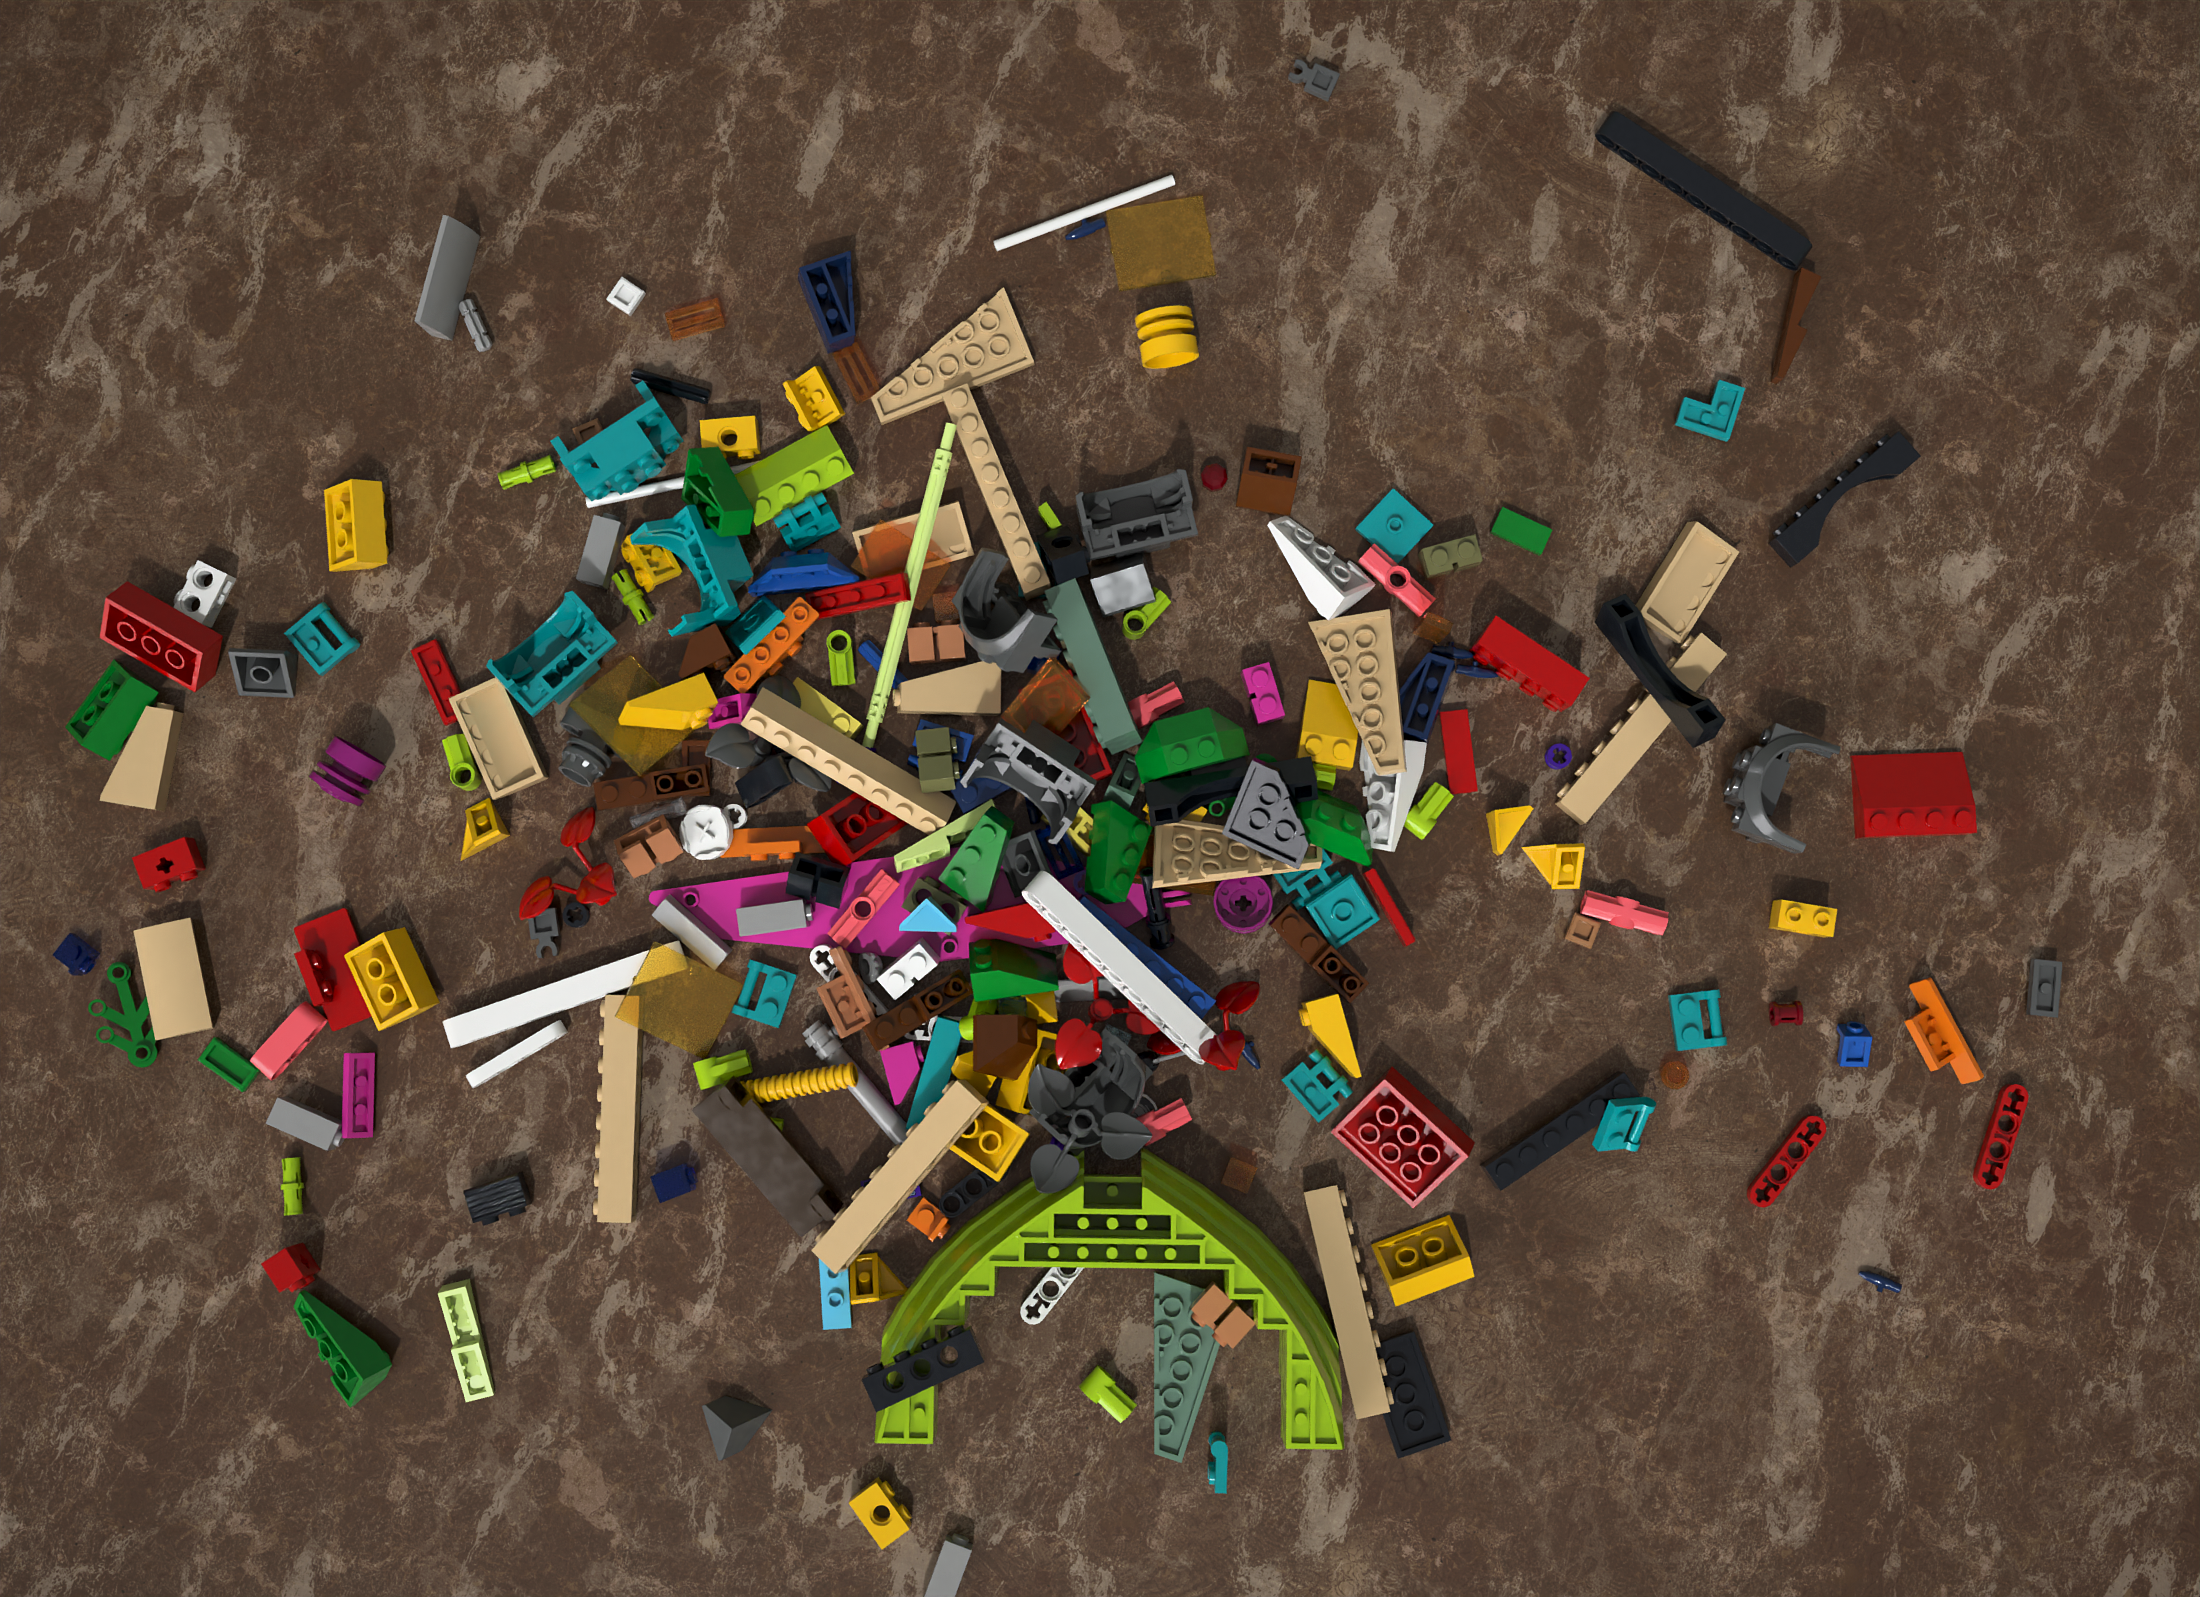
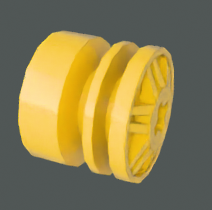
(1166, 337)

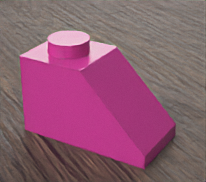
(731, 710)
(902, 1066)

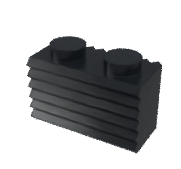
(498, 1197)

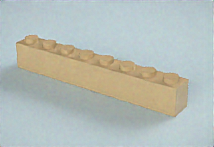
(996, 492)
(1635, 734)
(847, 762)
(618, 1116)
(900, 1175)
(1347, 1302)

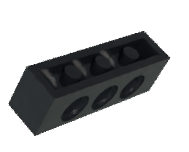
(885, 1394)

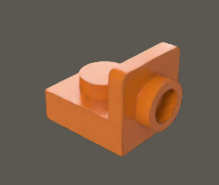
(929, 1219)

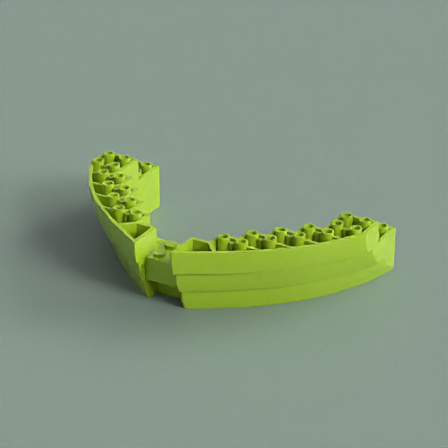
(1123, 1223)

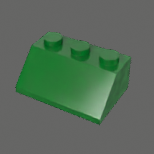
(111, 710)

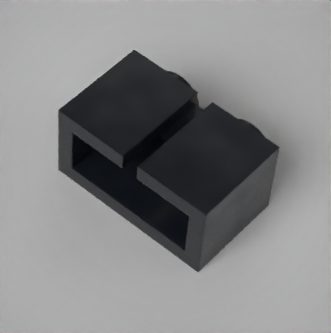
(818, 879)

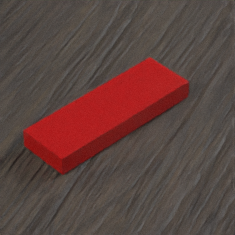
(438, 678)
(1458, 751)
(1389, 907)

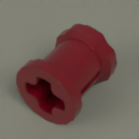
(1786, 1013)

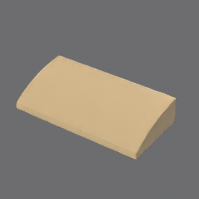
(948, 536)
(1685, 581)
(498, 738)
(173, 979)

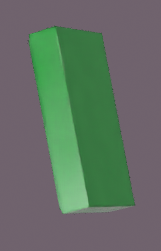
(1521, 531)
(229, 1064)

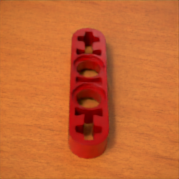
(1995, 1134)
(1790, 1164)

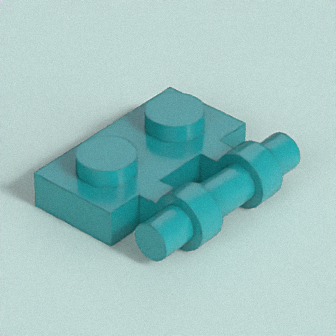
(810, 527)
(1295, 880)
(1311, 1092)

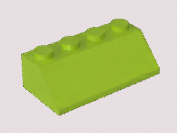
(793, 474)

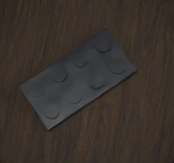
(1415, 1416)

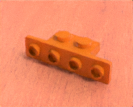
(774, 648)
(771, 841)
(1939, 1035)

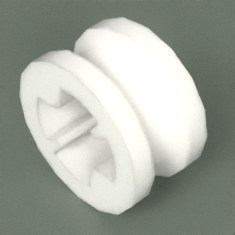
(742, 819)

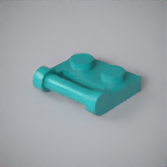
(315, 645)
(774, 995)
(1687, 1020)
(1617, 1120)
(1218, 1468)

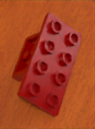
(326, 969)

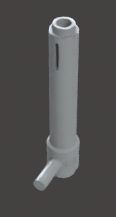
(830, 1050)

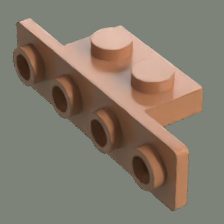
(845, 997)

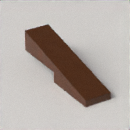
(1792, 334)

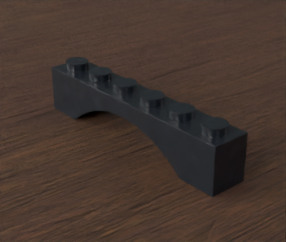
(1802, 536)
(1626, 631)
(1175, 798)
(1558, 1133)

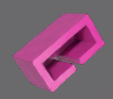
(1267, 704)

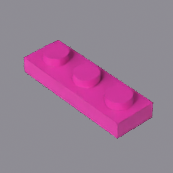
(358, 1095)

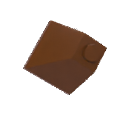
(1003, 1044)

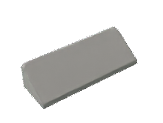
(692, 932)
(1072, 991)

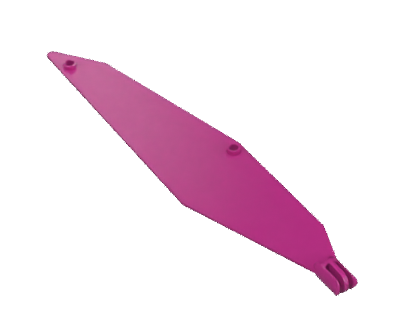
(718, 903)

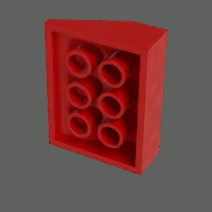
(1912, 795)
(1403, 1137)

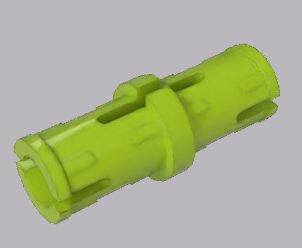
(526, 472)
(632, 597)
(292, 1186)

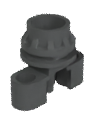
(584, 757)

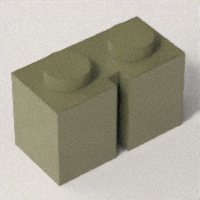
(1438, 559)
(935, 759)

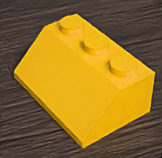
(356, 525)
(391, 978)
(1014, 1094)
(1423, 1260)

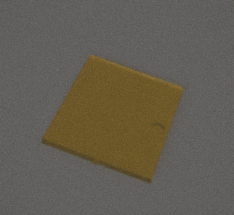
(1160, 243)
(603, 704)
(679, 1000)

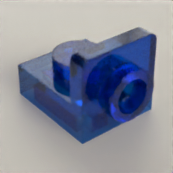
(76, 955)

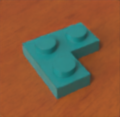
(1713, 418)

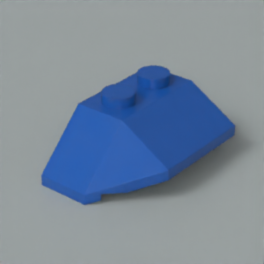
(801, 574)

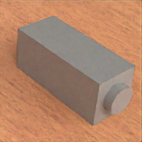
(601, 551)
(774, 917)
(306, 1123)
(949, 1567)

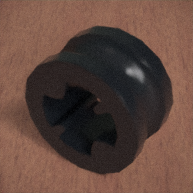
(577, 923)

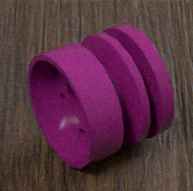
(347, 771)
(1230, 892)

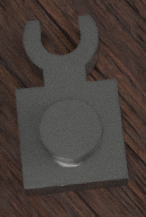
(1319, 80)
(544, 928)

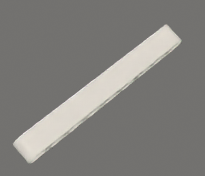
(1117, 964)
(545, 1000)

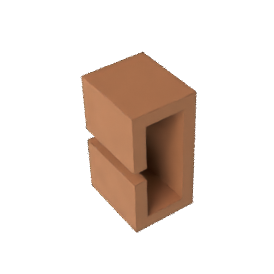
(936, 644)
(648, 845)
(1222, 1315)

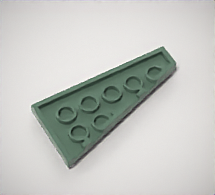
(1181, 1364)

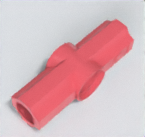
(1382, 567)
(1149, 707)
(1624, 912)
(851, 922)
(1165, 1119)

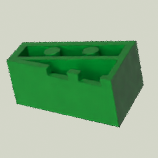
(716, 493)
(1115, 852)
(979, 859)

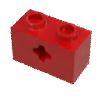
(153, 863)
(291, 1268)

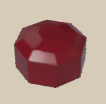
(1214, 477)

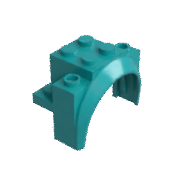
(623, 450)
(713, 560)
(554, 657)

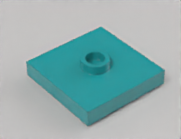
(1394, 526)
(755, 624)
(1342, 911)

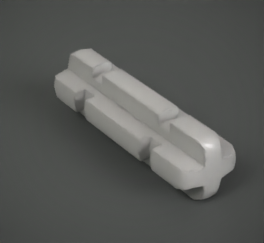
(475, 325)

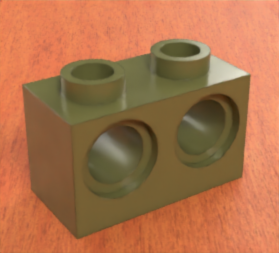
(938, 895)

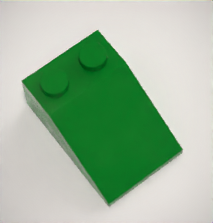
(1010, 970)

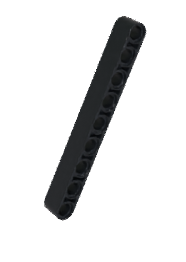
(1703, 191)

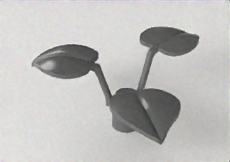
(734, 748)
(1053, 1167)

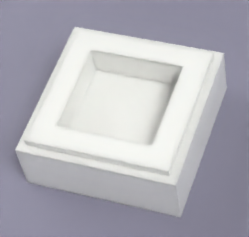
(626, 296)

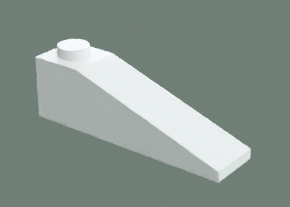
(1324, 577)
(1391, 795)

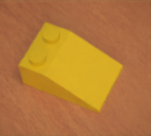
(673, 707)
(1327, 727)
(1328, 1024)
(991, 1142)

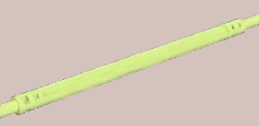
(913, 569)

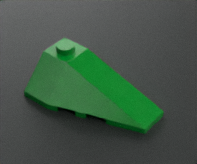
(351, 1354)

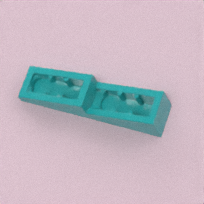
(936, 1067)

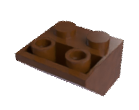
(1268, 481)
(707, 653)

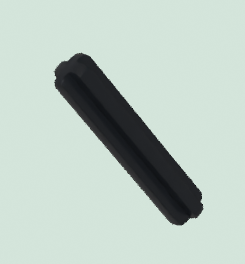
(671, 386)

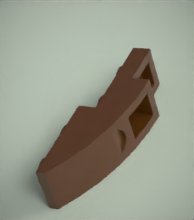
(651, 787)
(1318, 953)
(917, 1010)

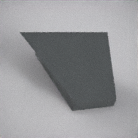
(732, 1424)

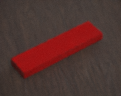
(860, 596)

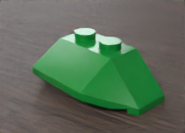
(1189, 744)
(1337, 827)

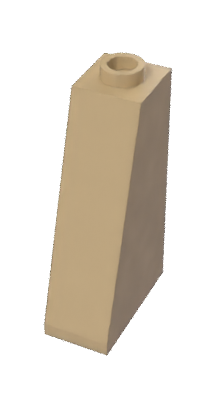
(958, 691)
(147, 761)

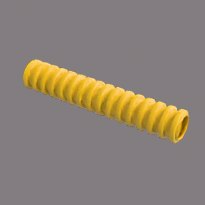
(802, 1082)

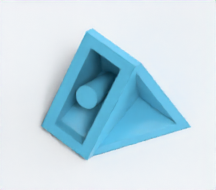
(929, 917)

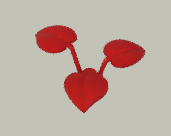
(595, 887)
(1077, 1043)
(1226, 1047)

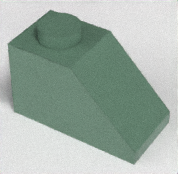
(1124, 783)

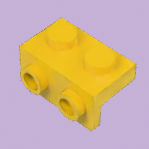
(813, 399)

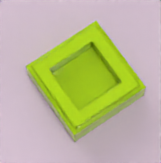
(1048, 517)

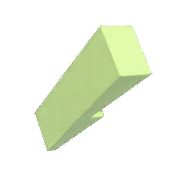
(938, 843)
(467, 1340)

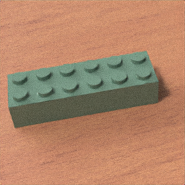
(1094, 670)

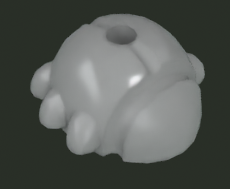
(870, 966)

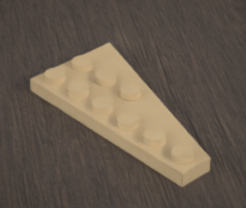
(972, 353)
(1365, 671)
(1200, 853)

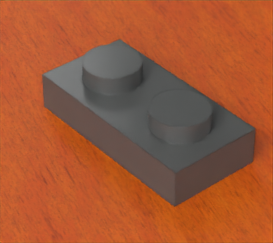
(2044, 988)

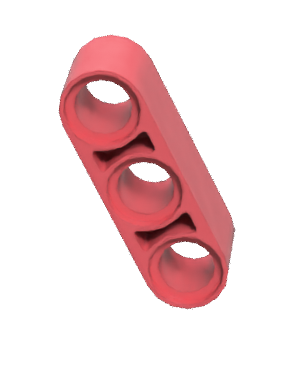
(288, 1040)

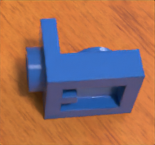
(1854, 1044)

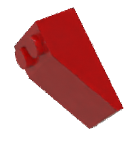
(853, 828)
(1016, 920)

